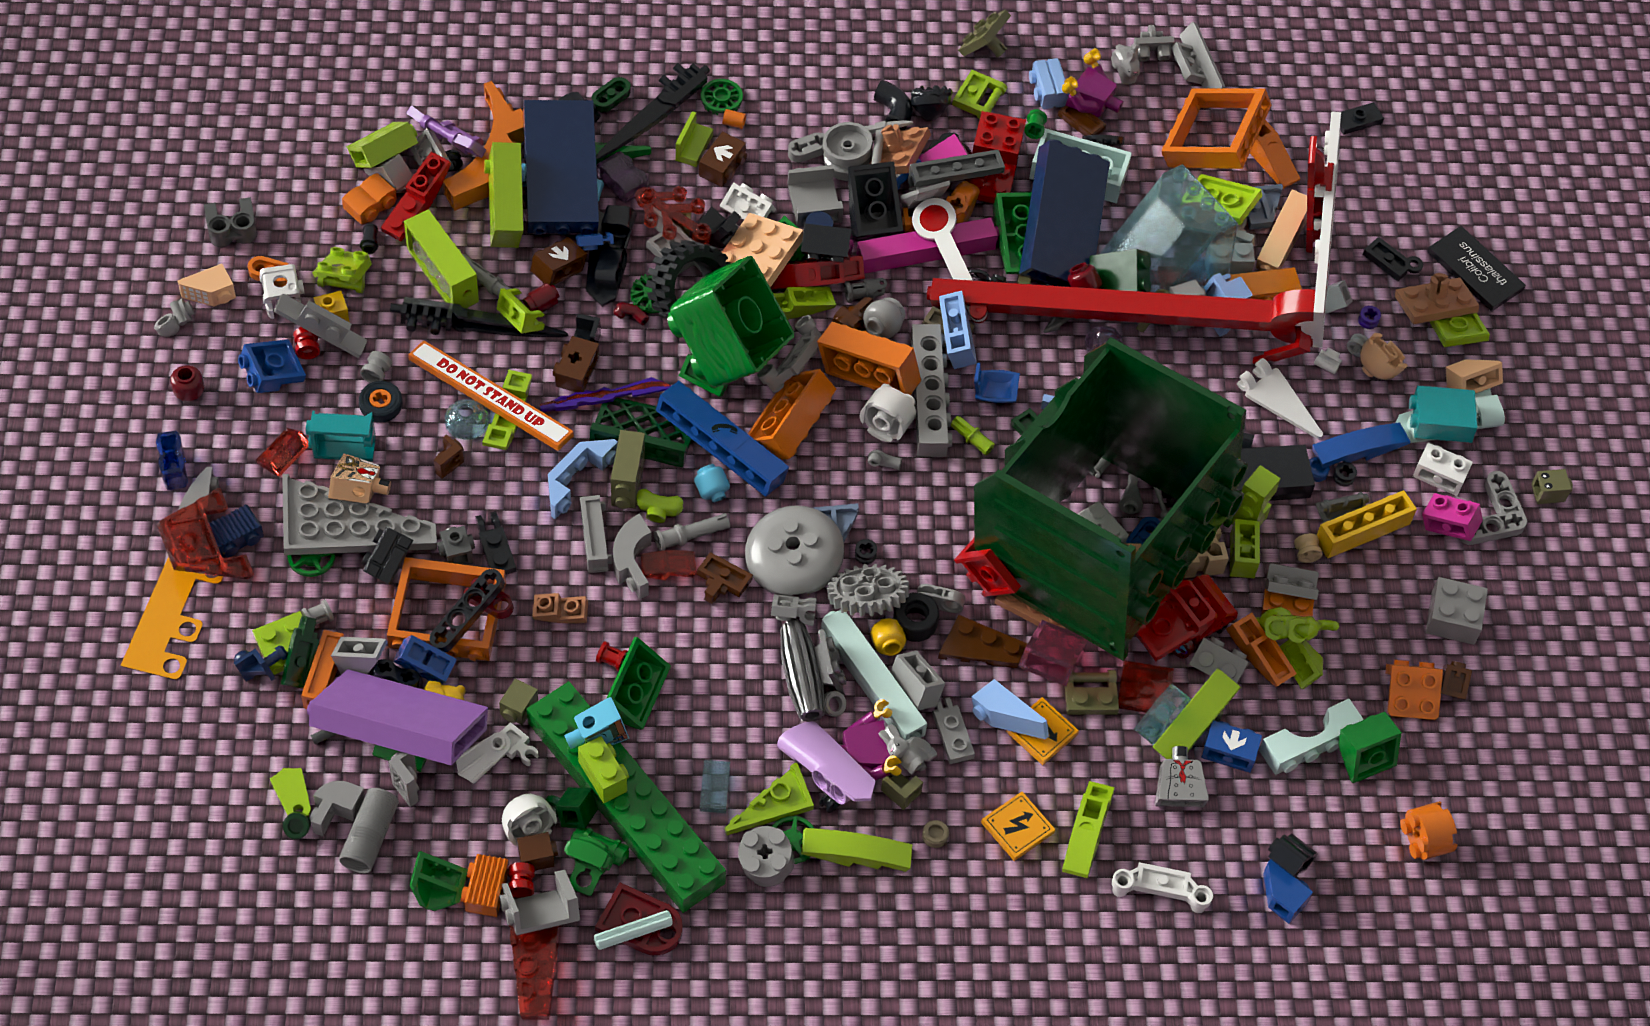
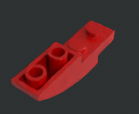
(419, 196)
(819, 272)

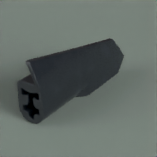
(609, 261)

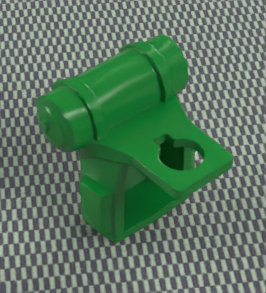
(595, 853)

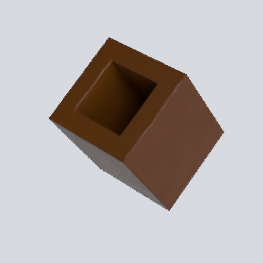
(537, 850)

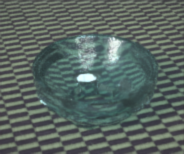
(470, 426)

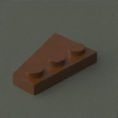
(977, 642)

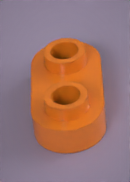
(260, 262)

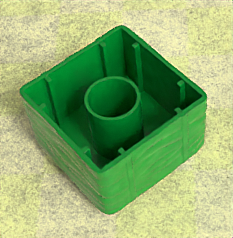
(730, 323)

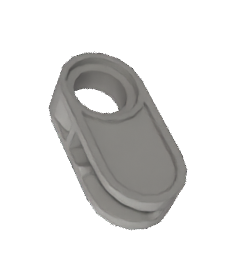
(945, 598)

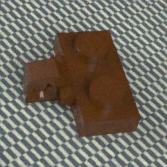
(722, 577)

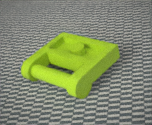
(973, 91)

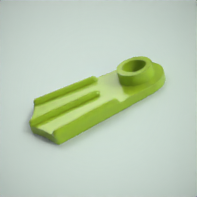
(291, 790)

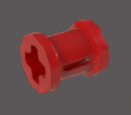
(611, 655)

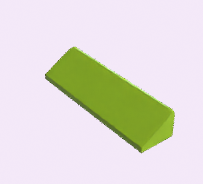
(1198, 714)

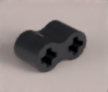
(388, 670)

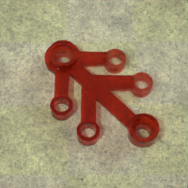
(649, 198)

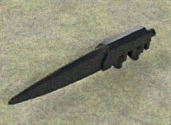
(671, 97)
(460, 318)

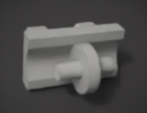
(1153, 41)

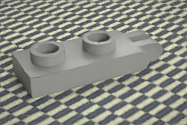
(953, 732)

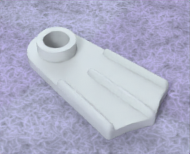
(482, 757)

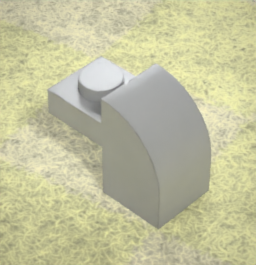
(335, 799)

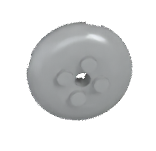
(796, 570)

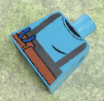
(596, 722)

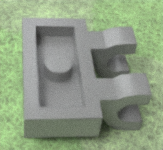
(791, 607)

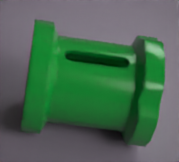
(1035, 127)

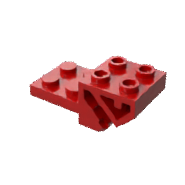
(996, 133)
(1186, 614)

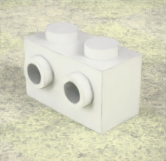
(1442, 469)

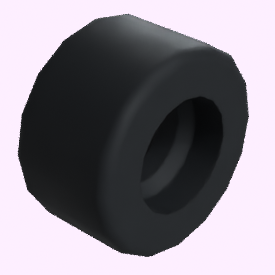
(923, 605)

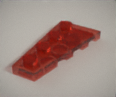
(535, 970)

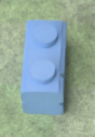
(1048, 83)

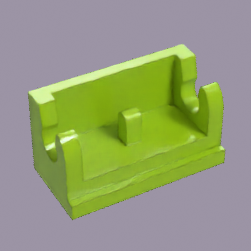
(517, 312)

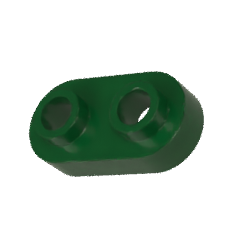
(608, 96)

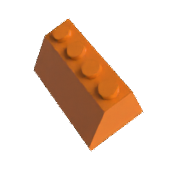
(792, 413)

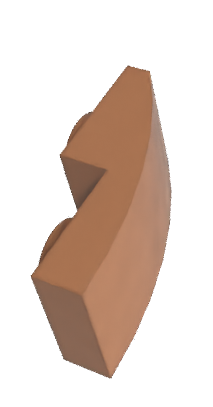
(560, 610)

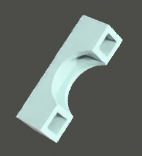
(1285, 750)

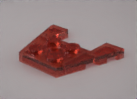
(192, 542)

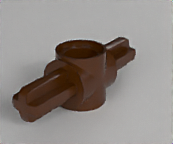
(852, 315)

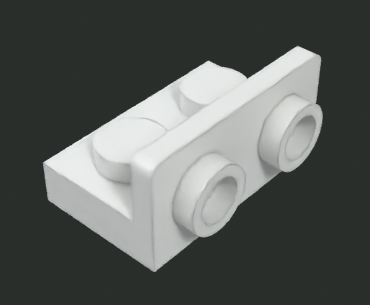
(744, 201)

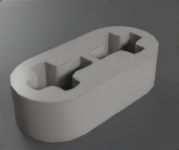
(807, 146)

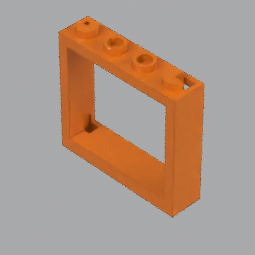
(1217, 157)
(447, 574)

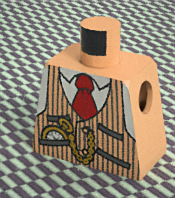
(356, 480)

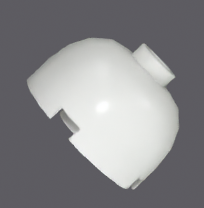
(527, 816)

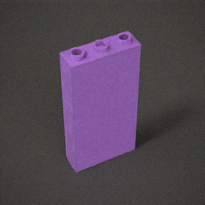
(398, 716)

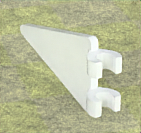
(1278, 397)

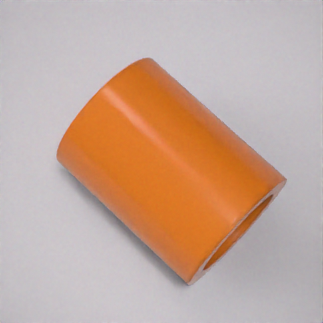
(734, 119)

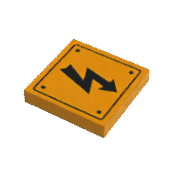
(1059, 731)
(1018, 826)

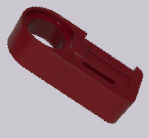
(500, 614)

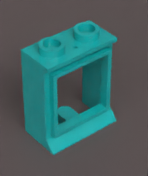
(327, 446)

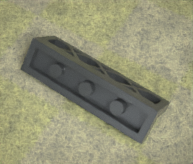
(955, 168)

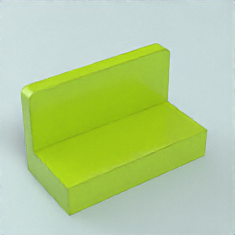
(692, 141)

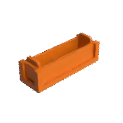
(323, 667)

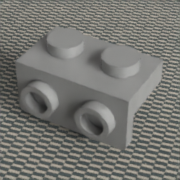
(1212, 655)

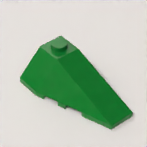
(1011, 218)

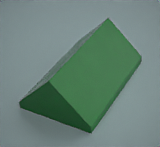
(638, 684)

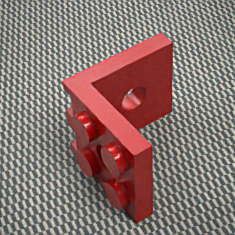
(987, 571)

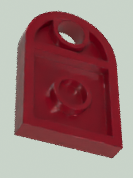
(631, 905)

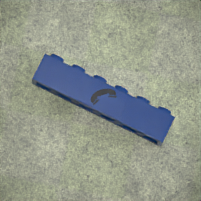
(722, 438)

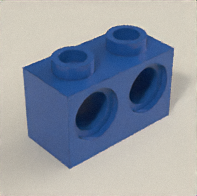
(425, 659)

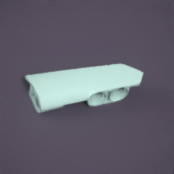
(1488, 412)

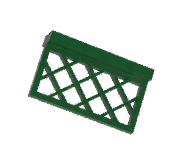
(656, 449)

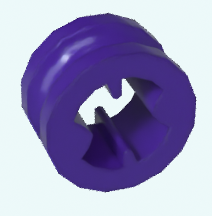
(1373, 312)

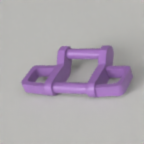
(458, 138)

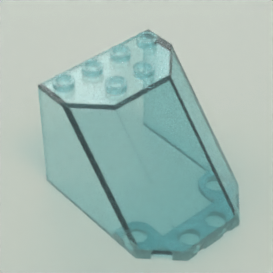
(1182, 230)

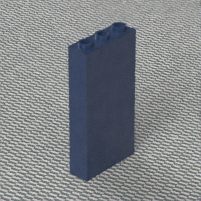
(560, 167)
(1063, 212)

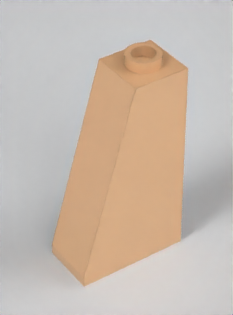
(1284, 233)

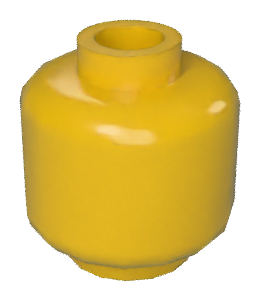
(888, 636)

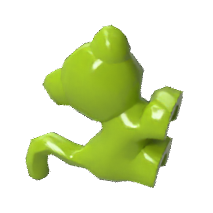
(1281, 624)

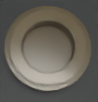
(935, 834)

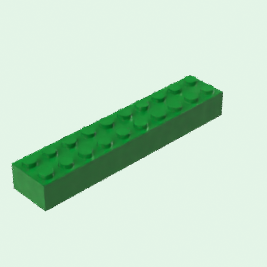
(641, 814)

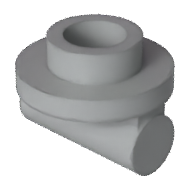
(183, 311)

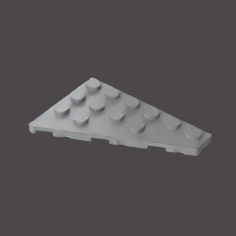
(339, 526)

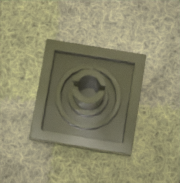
(985, 34)

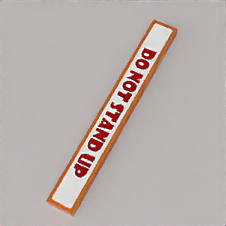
(491, 395)

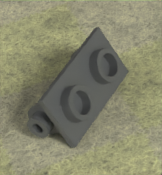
(1337, 507)

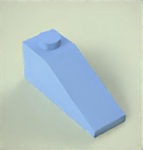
(957, 330)
(1006, 711)

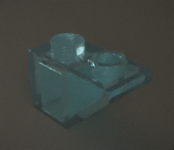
(1162, 714)

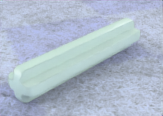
(633, 930)

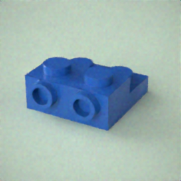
(270, 365)

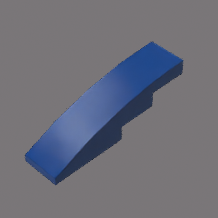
(1361, 443)

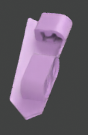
(830, 764)

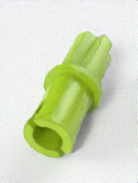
(972, 435)

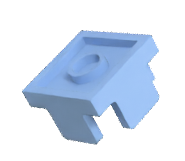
(1221, 287)

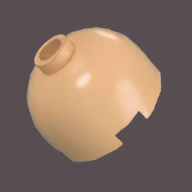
(1381, 358)

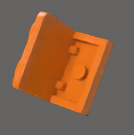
(1414, 690)

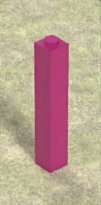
(912, 249)

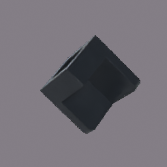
(588, 328)

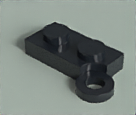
(1391, 260)

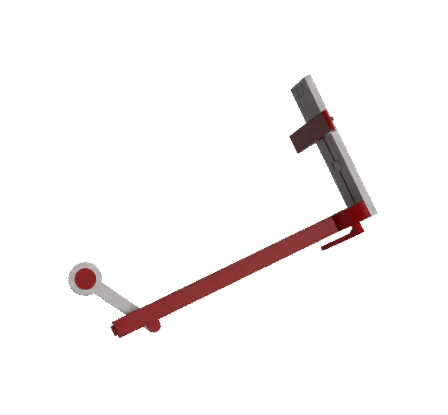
(1291, 315)

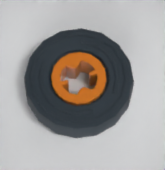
(390, 396)

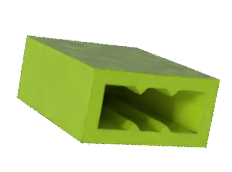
(383, 144)

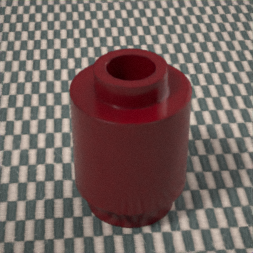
(542, 298)

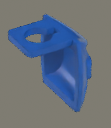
(996, 385)

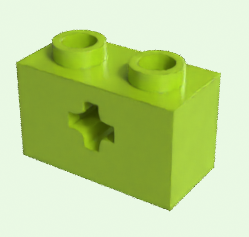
(1244, 548)

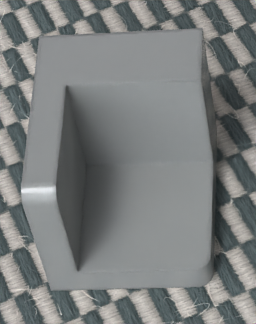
(1337, 296)

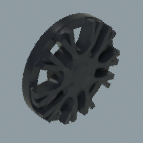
(1105, 139)

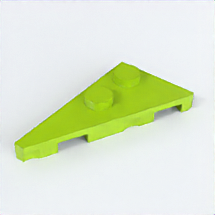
(782, 799)

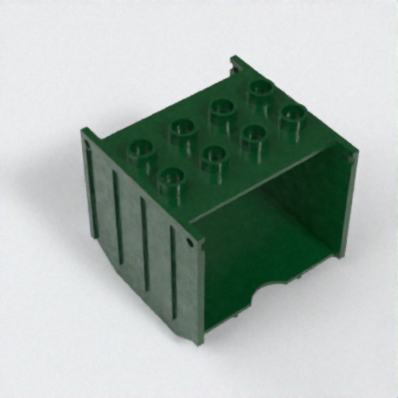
(1148, 426)

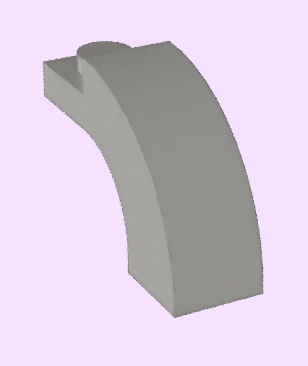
(629, 542)

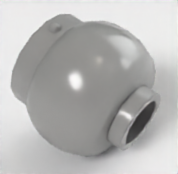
(884, 317)

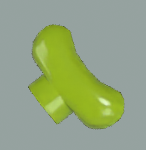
(658, 506)

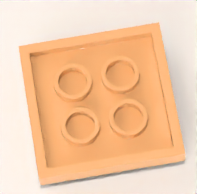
(767, 241)

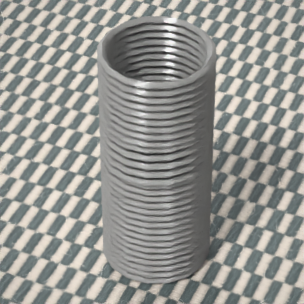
(370, 825)

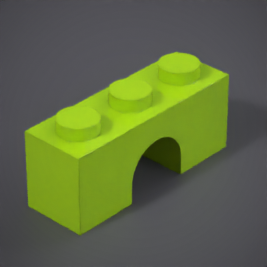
(1257, 493)

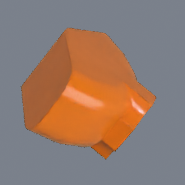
(964, 200)

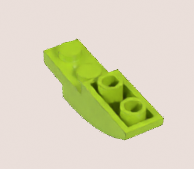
(1087, 829)

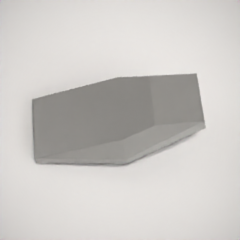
(919, 194)

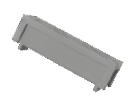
(594, 534)

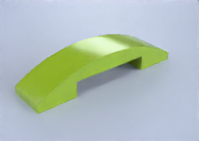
(501, 431)

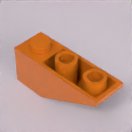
(1273, 157)

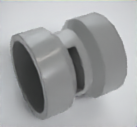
(377, 365)

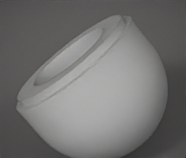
(167, 325)
(841, 700)

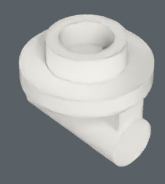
(1328, 360)

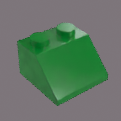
(1369, 746)

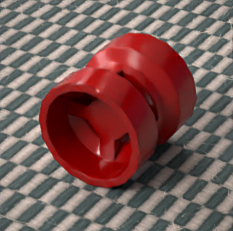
(307, 344)
(521, 879)

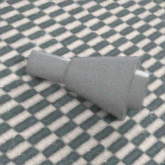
(1131, 499)

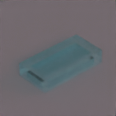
(714, 786)

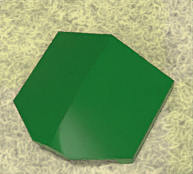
(437, 882)

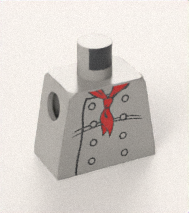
(1181, 781)

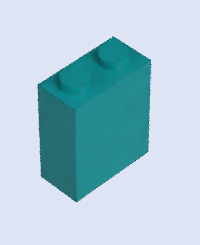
(1443, 414)

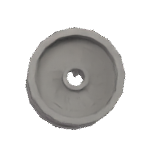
(847, 146)

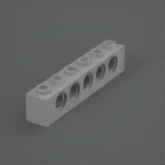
(931, 442)

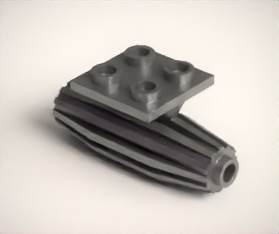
(809, 668)

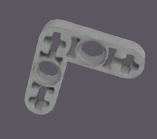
(1503, 514)

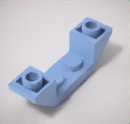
(599, 453)

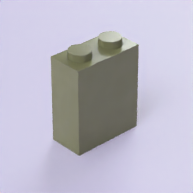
(627, 469)

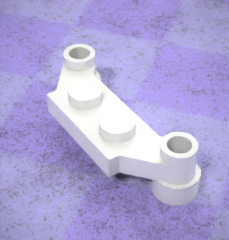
(1164, 883)

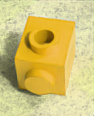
(334, 303)

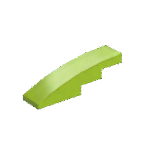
(805, 301)
(856, 848)

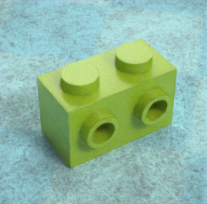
(603, 769)

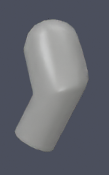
(879, 458)

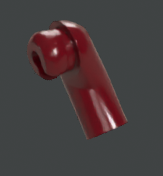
(631, 309)

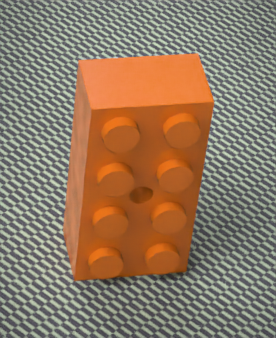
(868, 359)

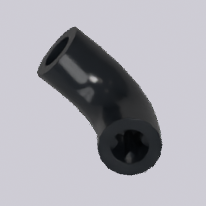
(896, 100)

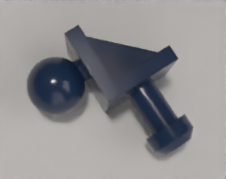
(253, 664)

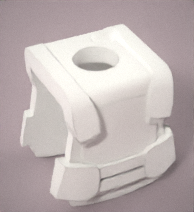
(292, 289)

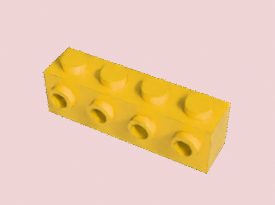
(1366, 524)

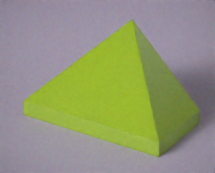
(1304, 660)

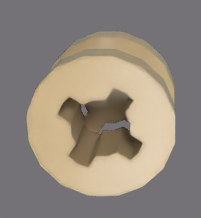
(1308, 548)

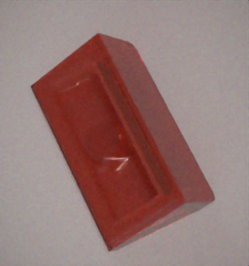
(283, 451)

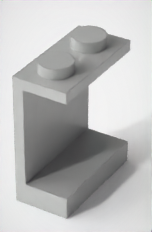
(813, 191)
(542, 909)

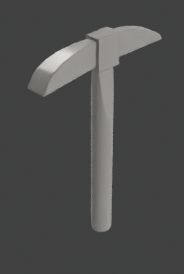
(879, 139)

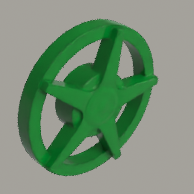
(311, 560)
(794, 835)

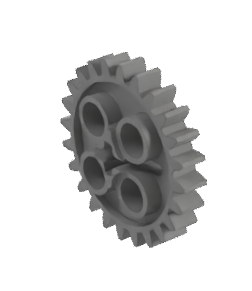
(868, 590)

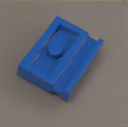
(591, 241)

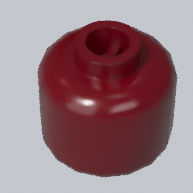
(1084, 276)
(187, 383)

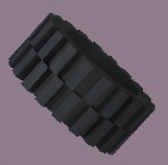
(670, 264)

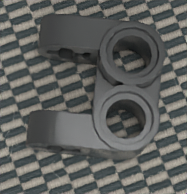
(225, 230)

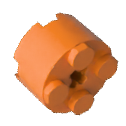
(1429, 831)

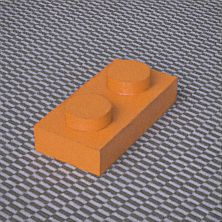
(1296, 605)

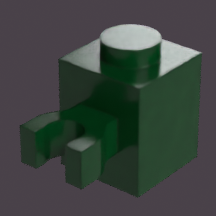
(574, 807)

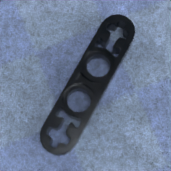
(463, 608)

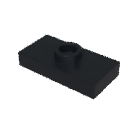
(1360, 118)

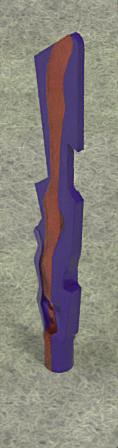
(604, 395)

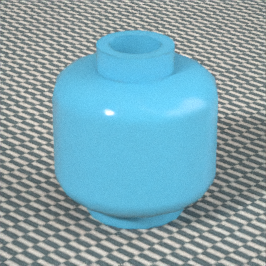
(712, 483)

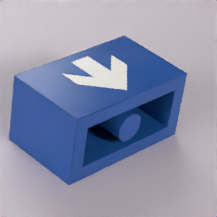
(1231, 746)

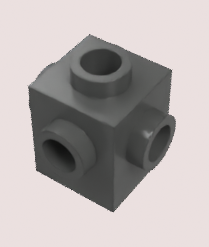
(456, 545)

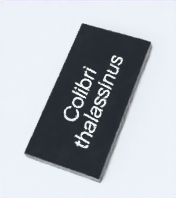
(1477, 267)

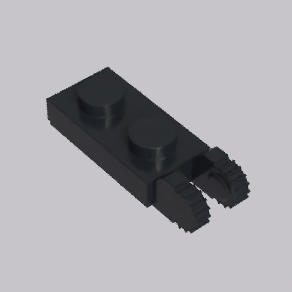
(495, 545)

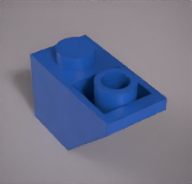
(1284, 892)

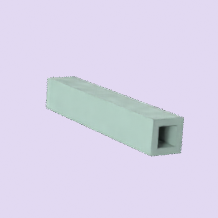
(873, 674)

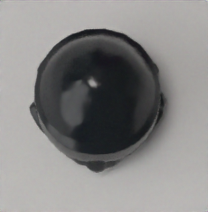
(931, 102)

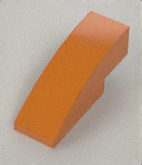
(1261, 650)

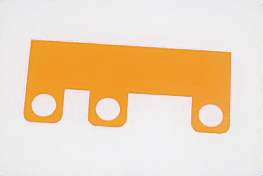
(163, 621)

